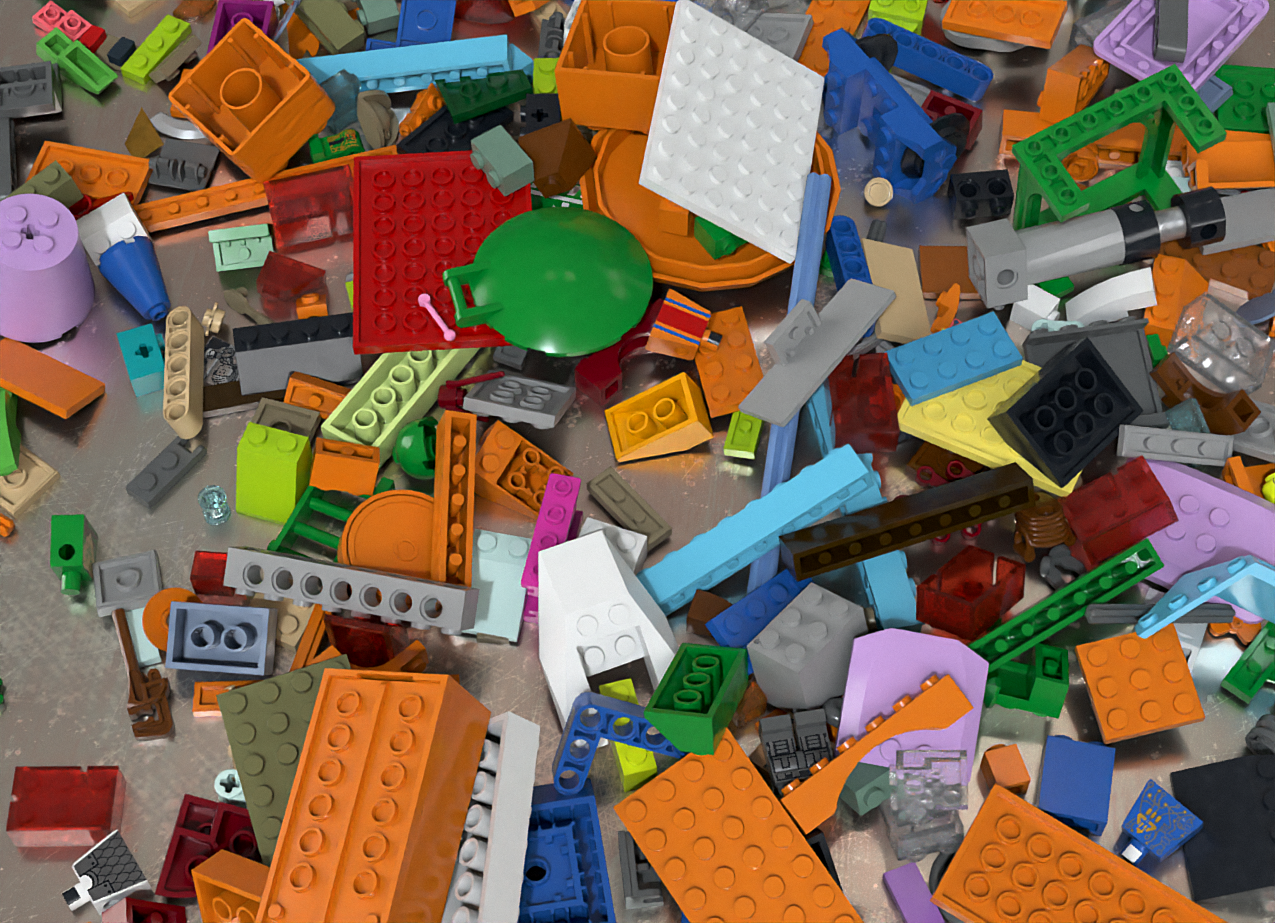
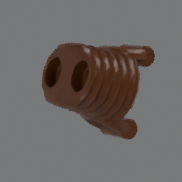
(1041, 527)

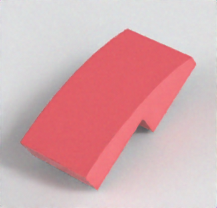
(54, 16)

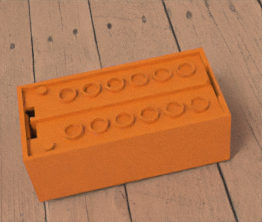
(377, 801)

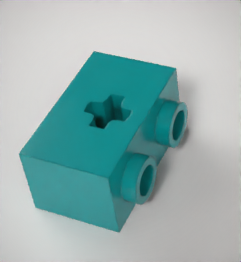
(143, 358)

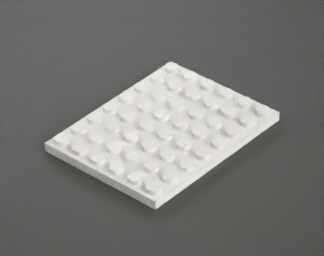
(733, 130)

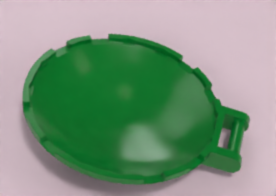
(556, 282)

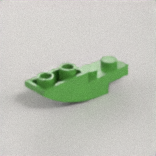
(9, 433)

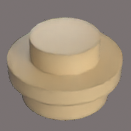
(878, 191)

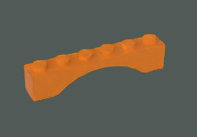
(817, 796)

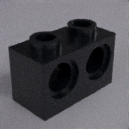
(980, 194)

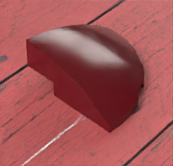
(198, 834)

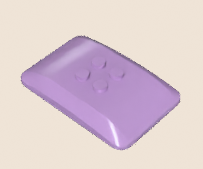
(1214, 34)
(1212, 528)

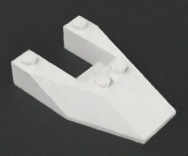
(594, 620)

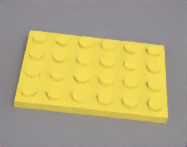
(961, 424)

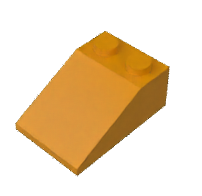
(659, 420)

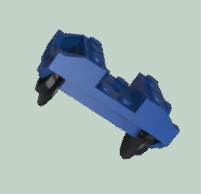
(908, 144)

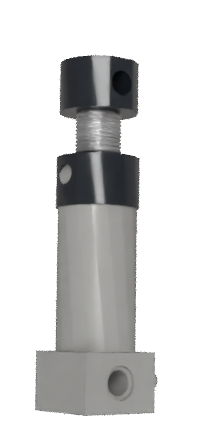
(1009, 260)

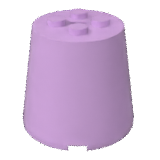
(42, 270)

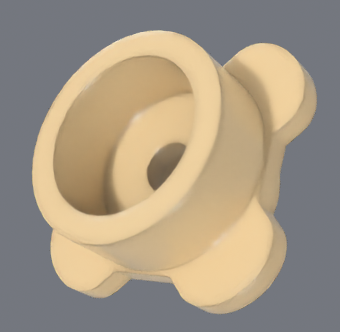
(213, 319)

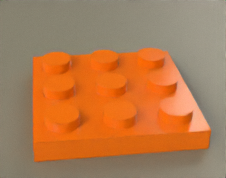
(1139, 684)

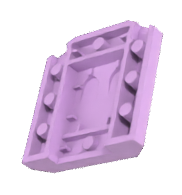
(894, 665)

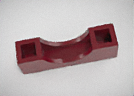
(601, 372)

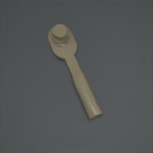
(237, 300)

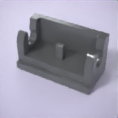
(640, 881)

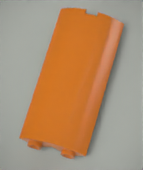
(1230, 165)

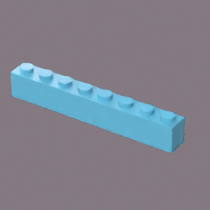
(417, 65)
(756, 529)

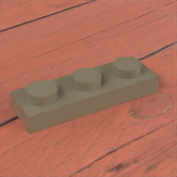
(628, 507)

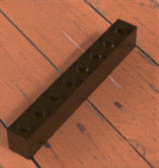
(906, 521)

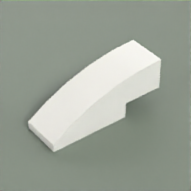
(1113, 298)

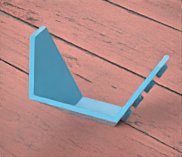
(1241, 581)

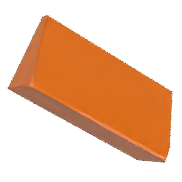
(314, 394)

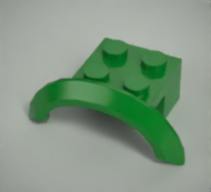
(1031, 687)

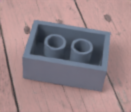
(221, 638)

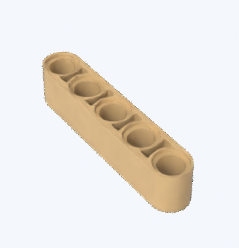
(183, 372)

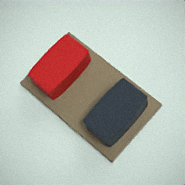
(108, 48)

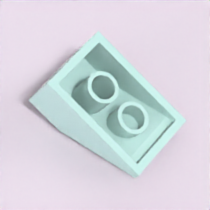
(497, 573)

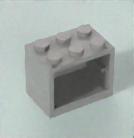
(807, 650)

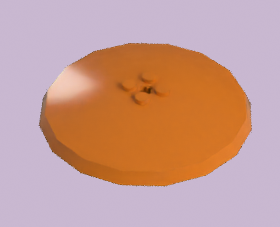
(678, 260)

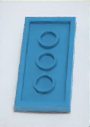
(953, 358)

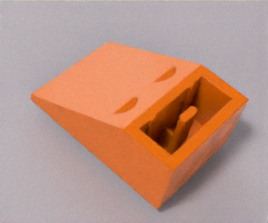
(513, 470)

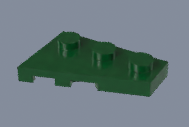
(478, 96)

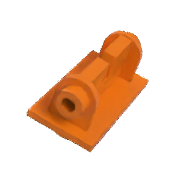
(424, 106)

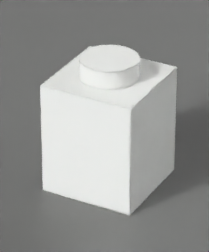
(1037, 306)

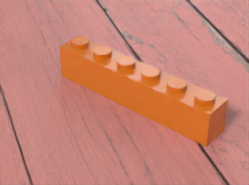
(454, 499)

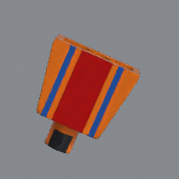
(681, 328)

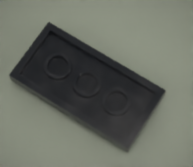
(442, 135)

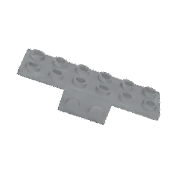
(810, 348)

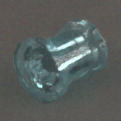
(214, 505)

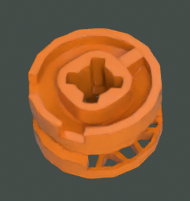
(1083, 163)

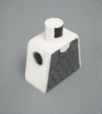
(107, 876)

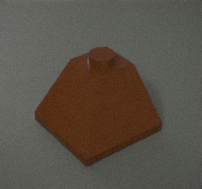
(558, 156)

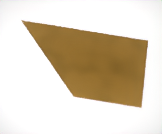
(142, 137)

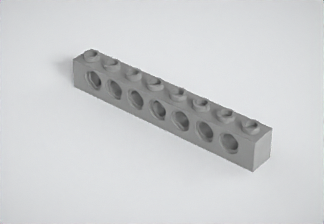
(457, 601)

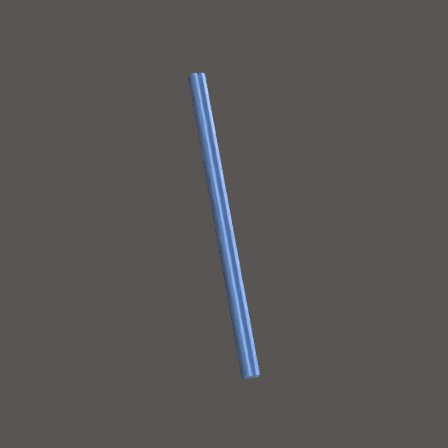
(803, 286)

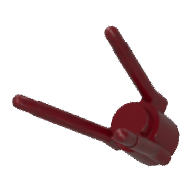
(452, 394)

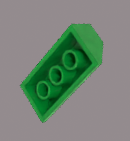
(699, 696)

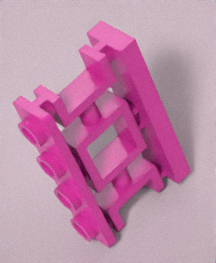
(555, 525)

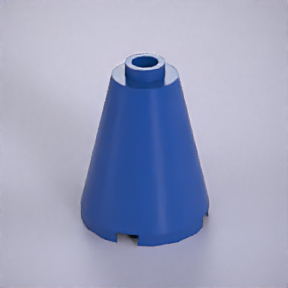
(137, 276)

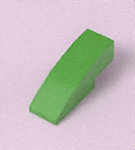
(75, 61)

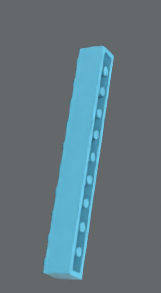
(883, 576)

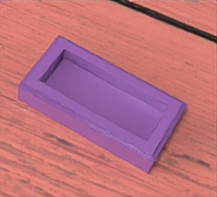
(911, 895)

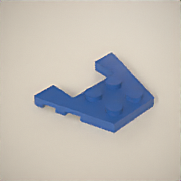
(420, 24)

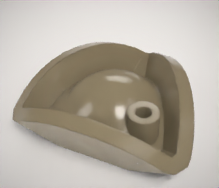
(377, 118)

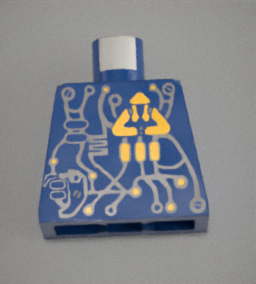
(1157, 825)

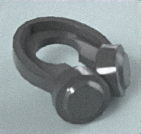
(1059, 556)

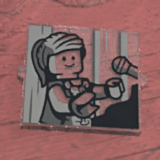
(219, 362)

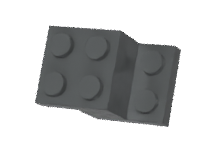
(30, 90)

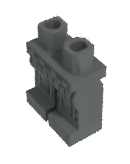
(779, 747)

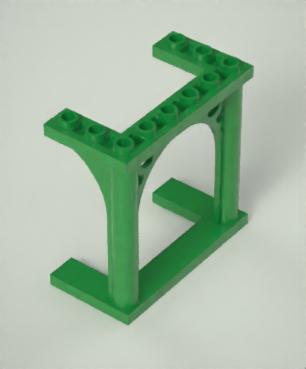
(1154, 102)

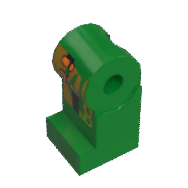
(335, 146)

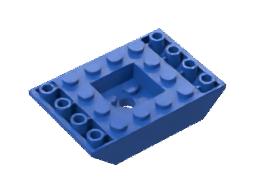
(569, 846)

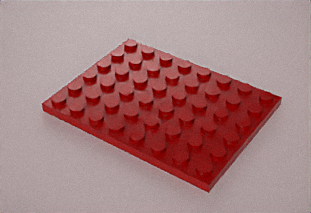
(408, 228)

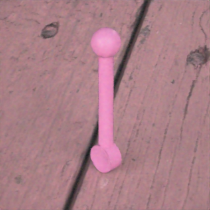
(424, 301)

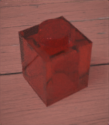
(209, 574)

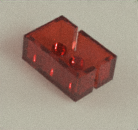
(311, 205)
(862, 406)
(1118, 510)
(963, 593)
(65, 805)

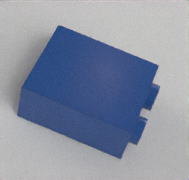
(1076, 782)

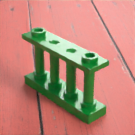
(309, 502)

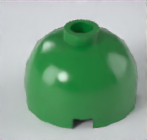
(417, 448)

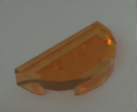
(194, 9)

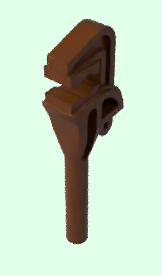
(143, 691)

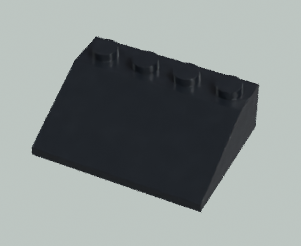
(1066, 412)
(1236, 847)

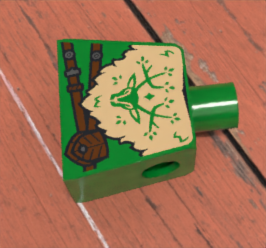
(72, 551)

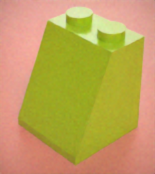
(271, 472)

